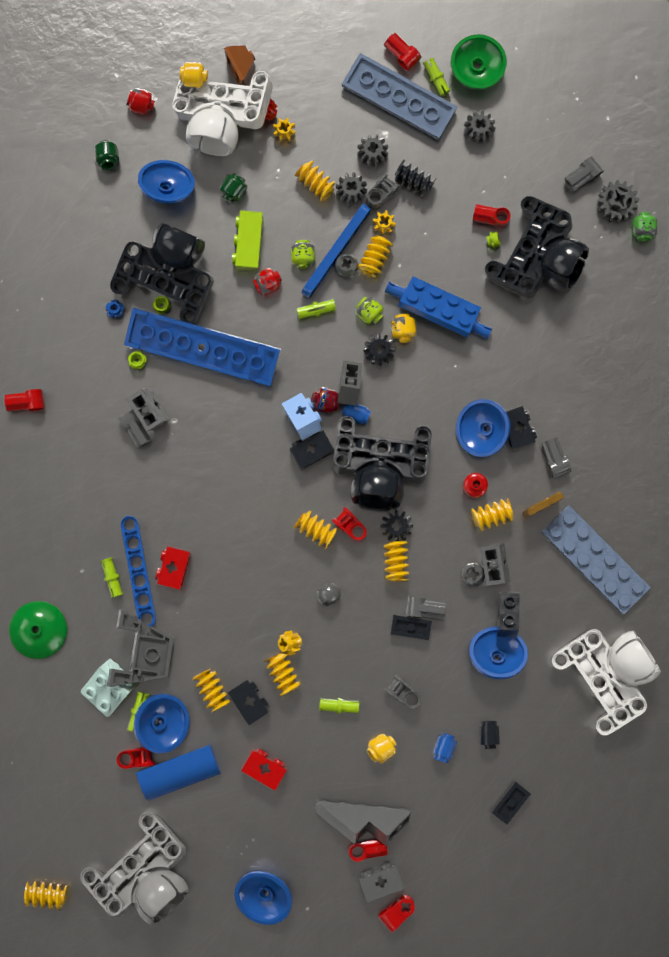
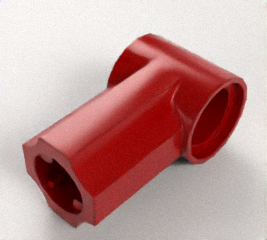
(406, 55)
(489, 215)
(30, 400)
(370, 849)

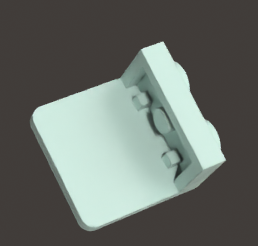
(103, 697)

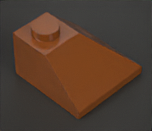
(240, 63)

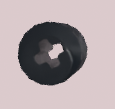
(414, 179)

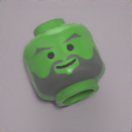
(644, 226)

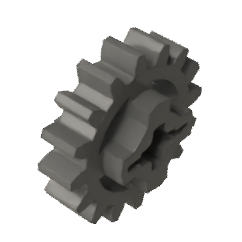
(615, 193)

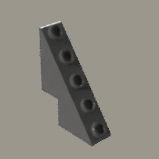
(357, 820)

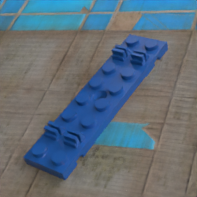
(221, 353)

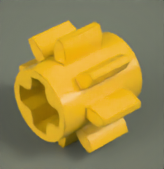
(287, 126)
(384, 228)
(289, 642)

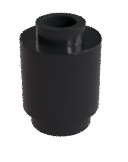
(489, 734)

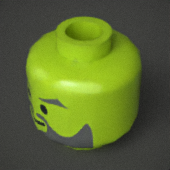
(302, 254)
(369, 310)

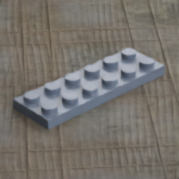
(399, 96)
(596, 560)

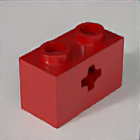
(176, 578)
(253, 769)

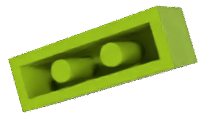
(248, 241)

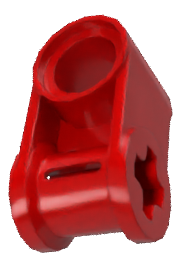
(349, 524)
(137, 758)
(394, 915)

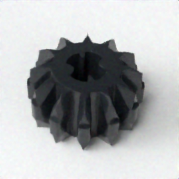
(386, 353)
(391, 521)

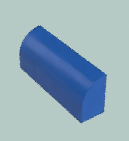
(178, 773)

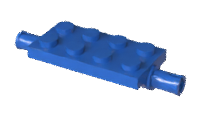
(439, 307)

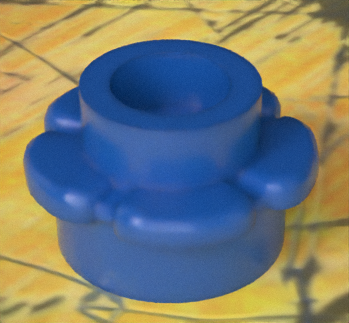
(114, 313)

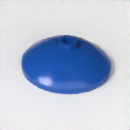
(166, 181)
(473, 423)
(487, 647)
(171, 726)
(261, 905)

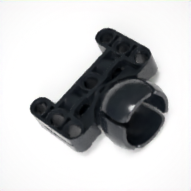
(173, 252)
(550, 258)
(377, 474)

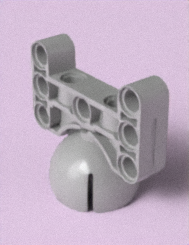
(149, 885)

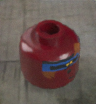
(325, 400)

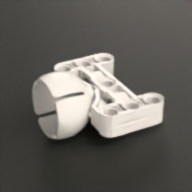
(218, 116)
(627, 662)

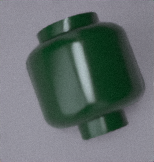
(106, 154)
(233, 187)

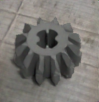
(477, 120)
(378, 145)
(350, 182)

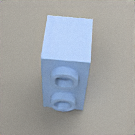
(302, 416)

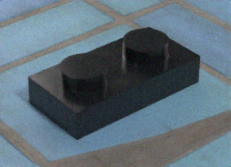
(411, 627)
(510, 802)

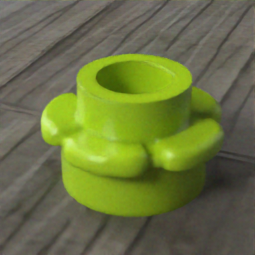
(494, 240)
(161, 299)
(137, 355)

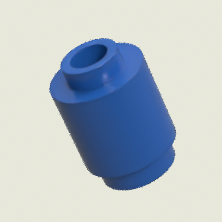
(358, 413)
(444, 748)

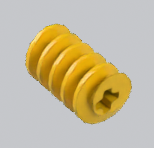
(315, 180)
(374, 256)
(492, 514)
(315, 528)
(396, 561)
(283, 673)
(211, 690)
(45, 895)

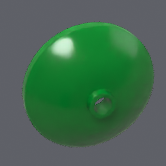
(482, 51)
(51, 632)

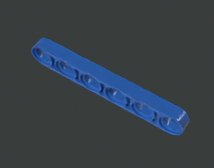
(336, 250)
(140, 571)

